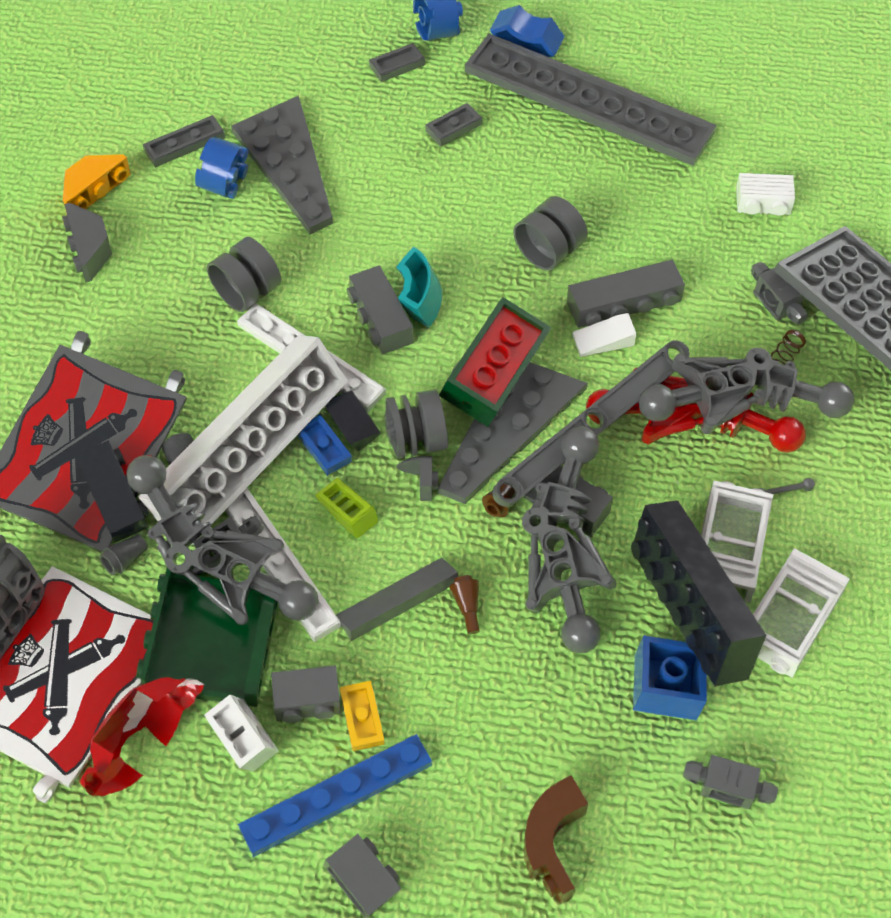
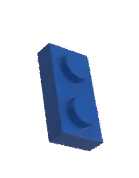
(324, 445)

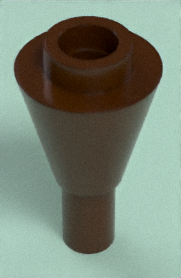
(493, 507)
(466, 592)

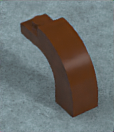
(550, 813)

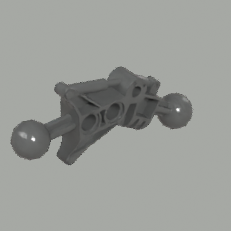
(732, 383)
(563, 505)
(183, 526)

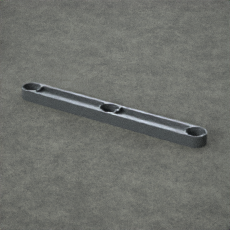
(607, 409)

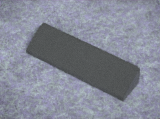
(397, 598)

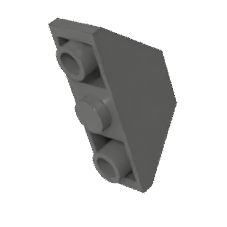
(88, 239)

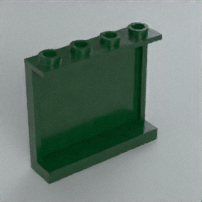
(204, 643)

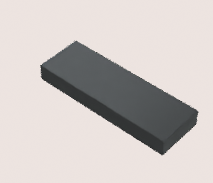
(183, 141)

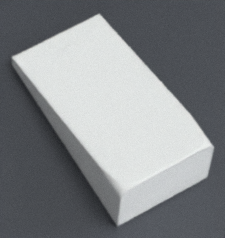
(605, 335)

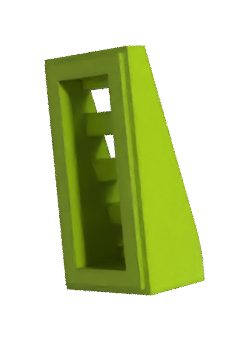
(360, 519)

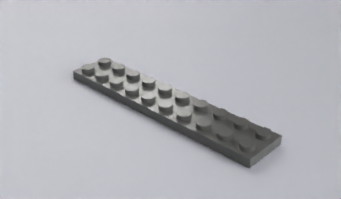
(591, 99)

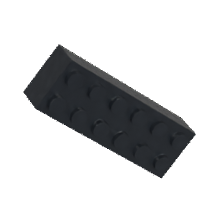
(697, 593)

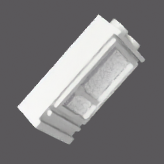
(737, 530)
(797, 610)

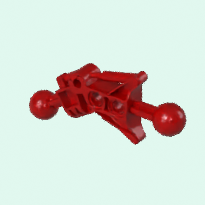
(785, 433)

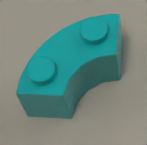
(421, 288)

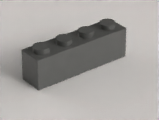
(625, 293)

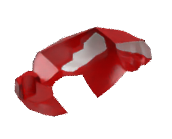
(151, 705)

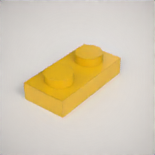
(362, 716)

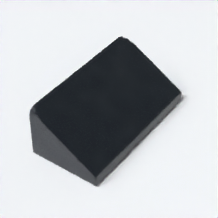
(352, 419)

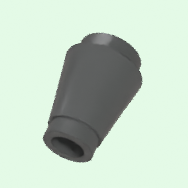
(121, 555)

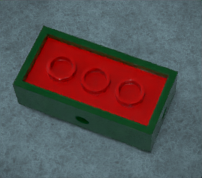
(494, 361)

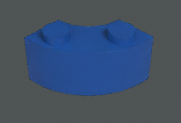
(528, 31)

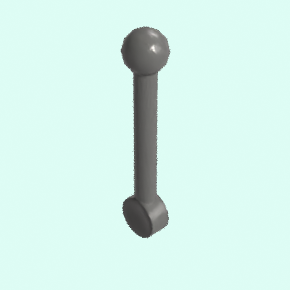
(808, 485)

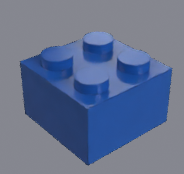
(668, 679)

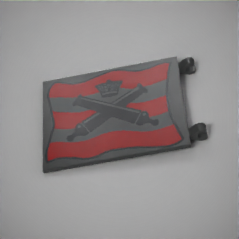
(71, 411)

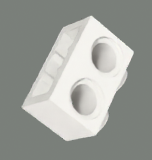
(241, 733)

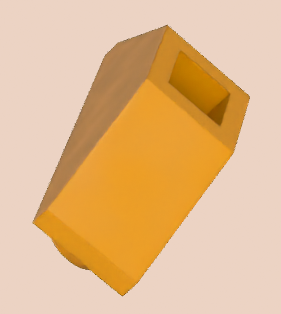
(93, 178)

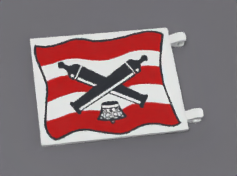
(66, 676)

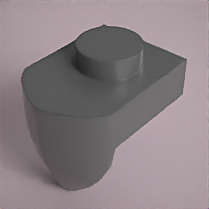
(421, 466)

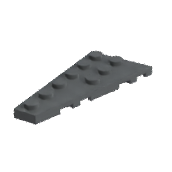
(285, 155)
(522, 417)

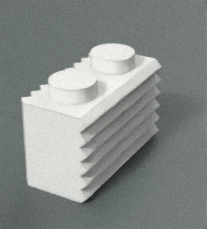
(765, 193)

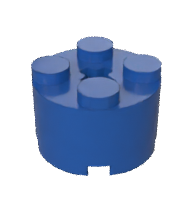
(437, 18)
(222, 167)

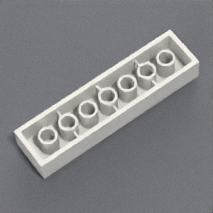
(253, 429)

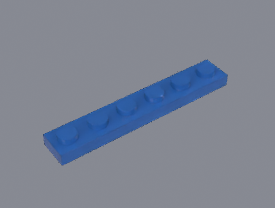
(334, 795)

